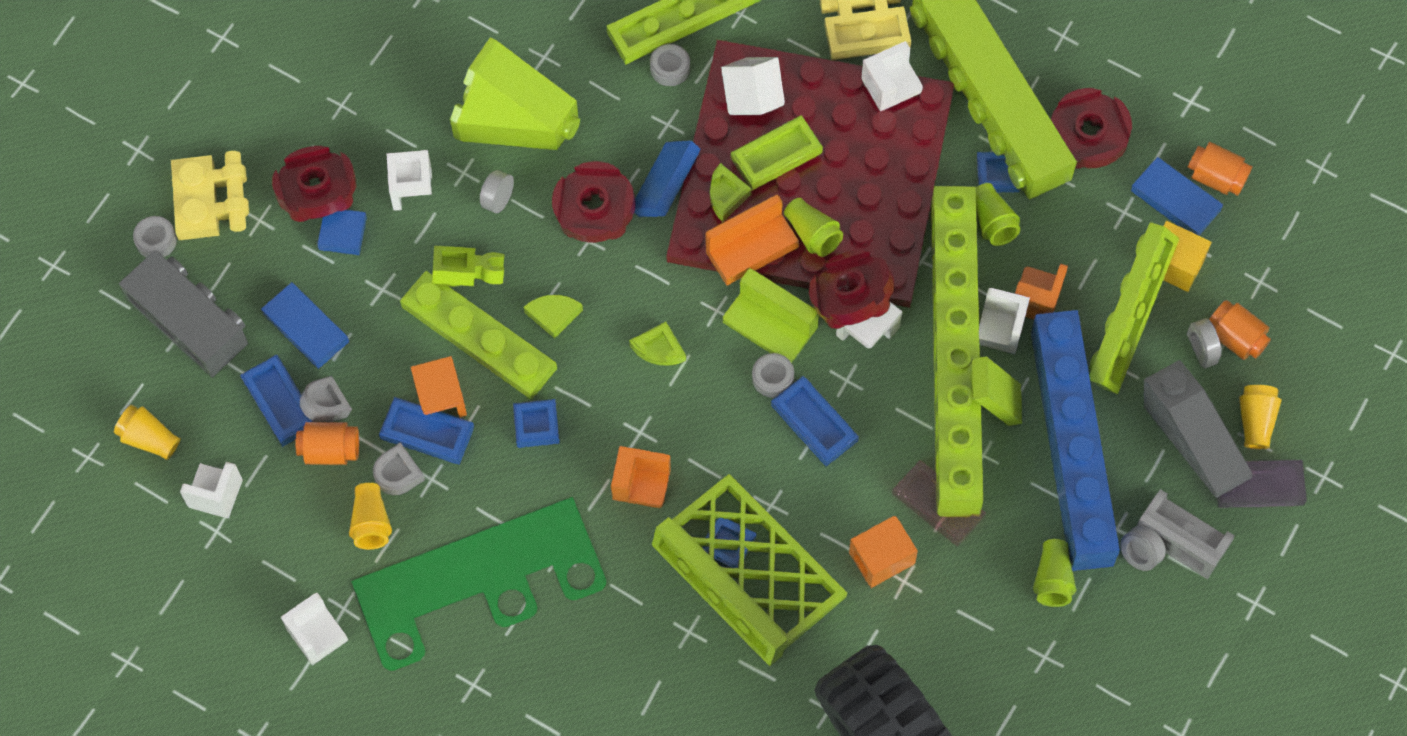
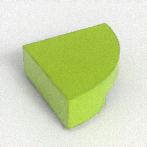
(727, 192)
(553, 312)
(658, 346)

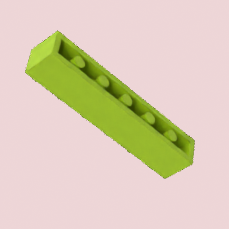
(996, 93)

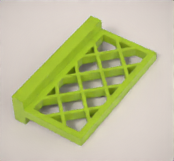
(716, 582)

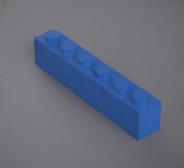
(1074, 440)

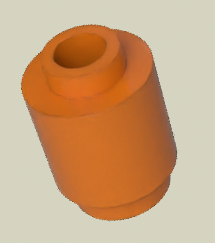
(1219, 169)
(1240, 330)
(328, 443)

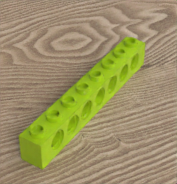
(954, 348)

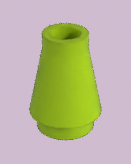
(995, 216)
(815, 229)
(1054, 576)

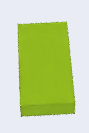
(776, 152)
(996, 391)

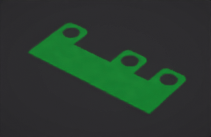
(477, 564)

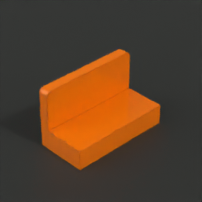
(750, 240)

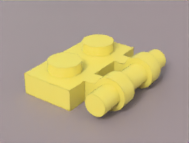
(863, 32)
(196, 197)

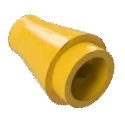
(1259, 413)
(144, 431)
(369, 518)

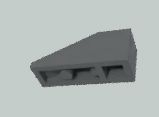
(1195, 428)

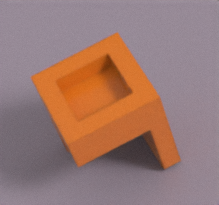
(1042, 289)
(438, 386)
(641, 477)
(883, 551)

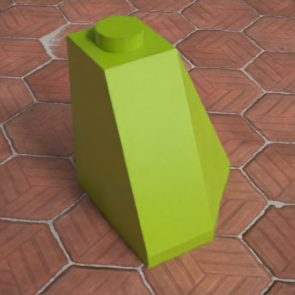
(512, 104)

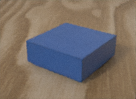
(995, 171)
(342, 232)
(536, 423)
(729, 530)

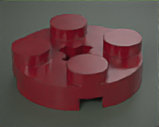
(1100, 110)
(320, 200)
(607, 220)
(865, 301)

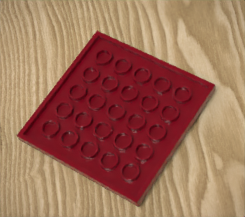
(870, 176)

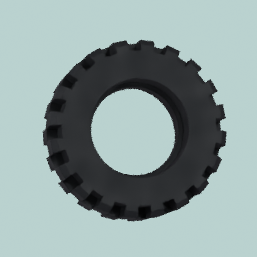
(876, 698)

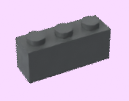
(185, 312)

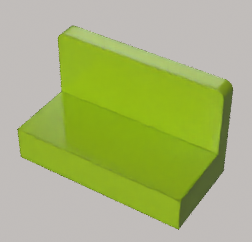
(771, 316)

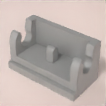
(1185, 535)

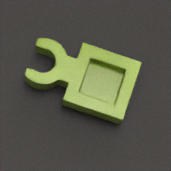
(461, 266)

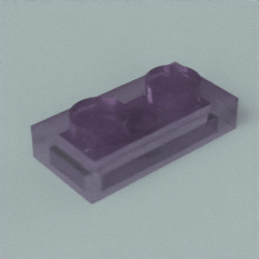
(1271, 485)

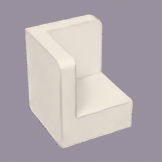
(890, 76)
(753, 85)
(408, 175)
(1002, 320)
(874, 328)
(213, 489)
(314, 628)

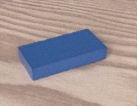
(665, 178)
(1176, 197)
(305, 325)
(276, 398)
(814, 421)
(430, 434)

